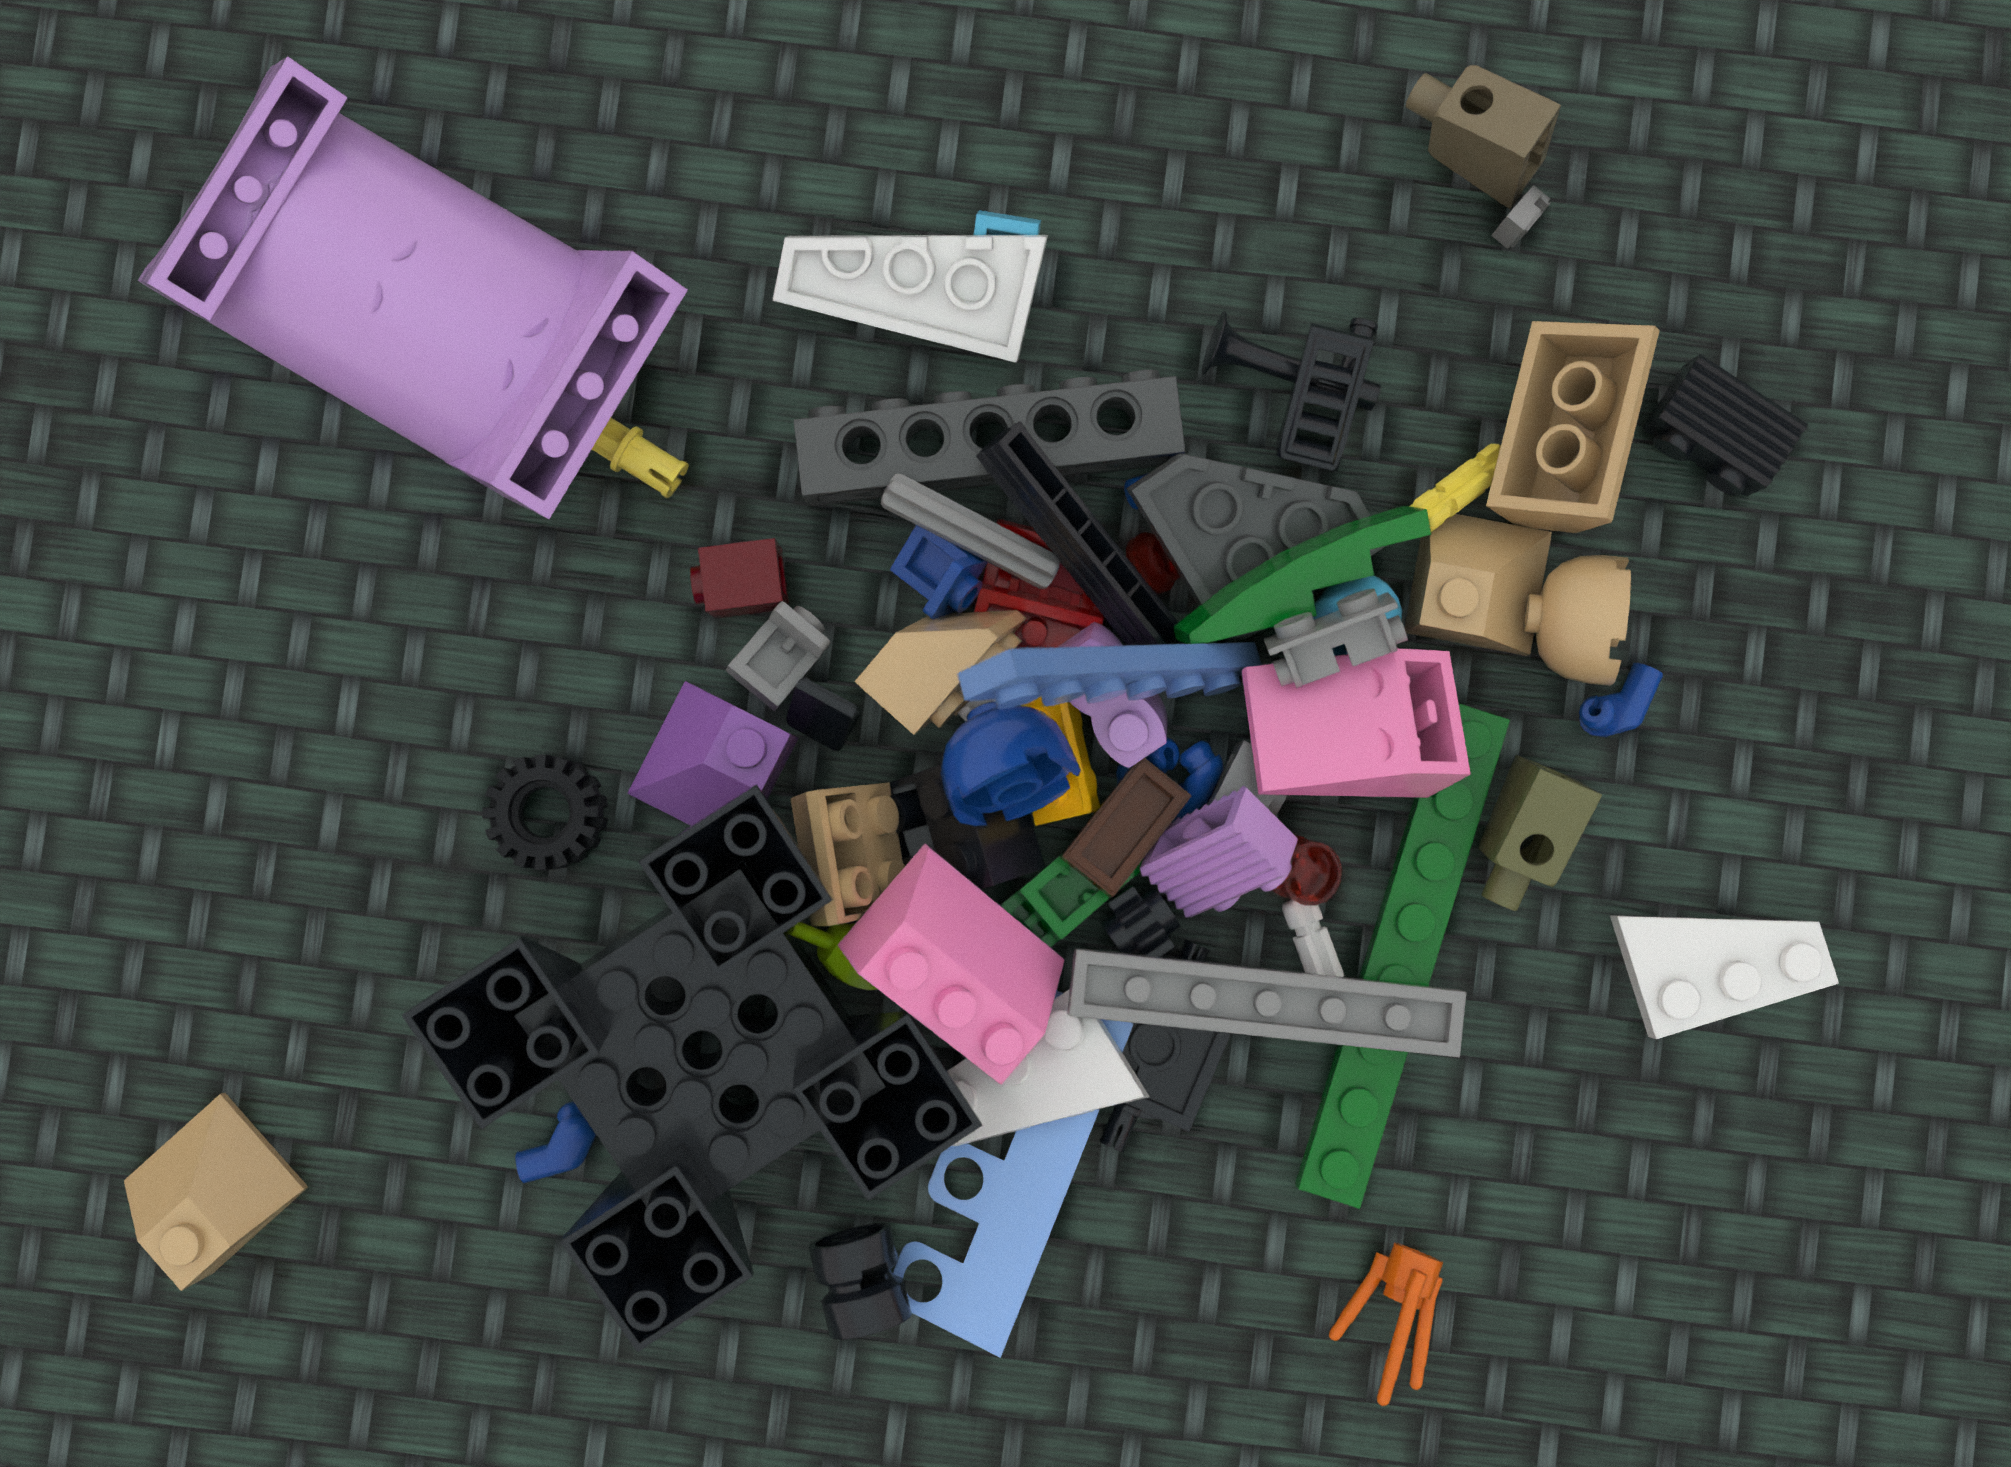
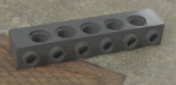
(1086, 450)

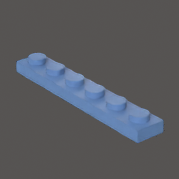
(1106, 672)

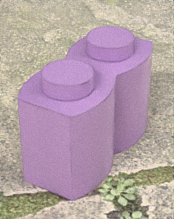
(1121, 726)

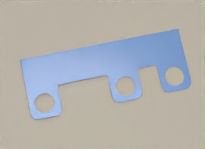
(1014, 1220)

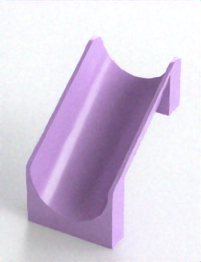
(412, 293)

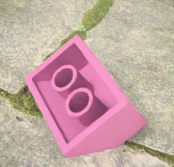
(957, 963)

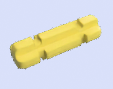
(1459, 487)

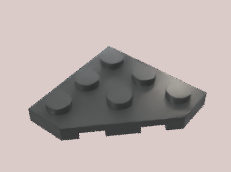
(1232, 518)

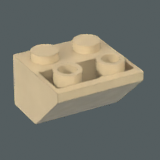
(919, 665)
(850, 846)

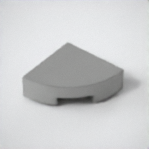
(1521, 217)

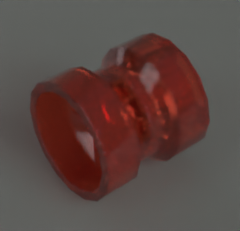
(1313, 874)

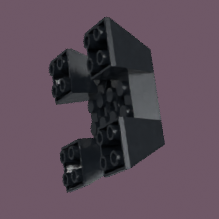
(666, 1226)

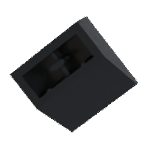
(981, 853)

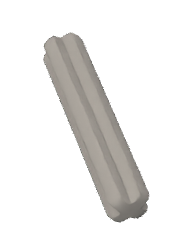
(970, 531)

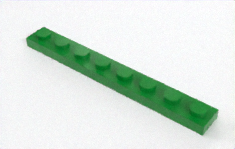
(1405, 952)

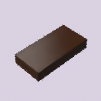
(1125, 827)

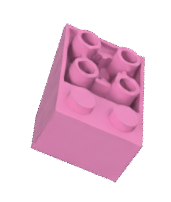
(1361, 731)

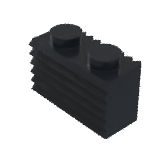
(1723, 428)

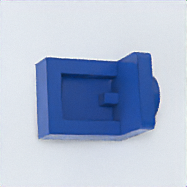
(939, 572)

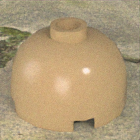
(1581, 617)

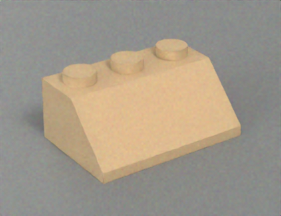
(1571, 424)

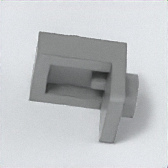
(779, 654)

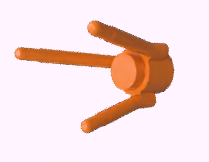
(1414, 1282)

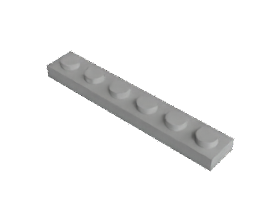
(1266, 1002)

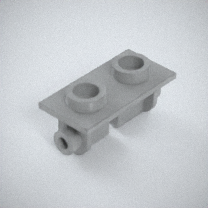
(1357, 625)

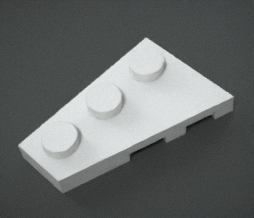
(1718, 968)
(1063, 1076)

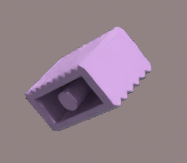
(1220, 854)

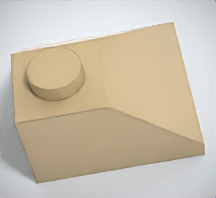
(1477, 582)
(208, 1192)

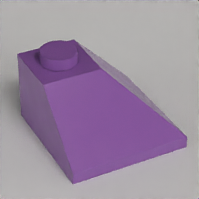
(709, 756)

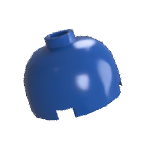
(1005, 763)

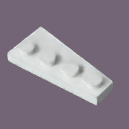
(931, 287)

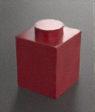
(740, 578)

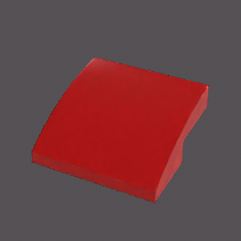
(1051, 612)

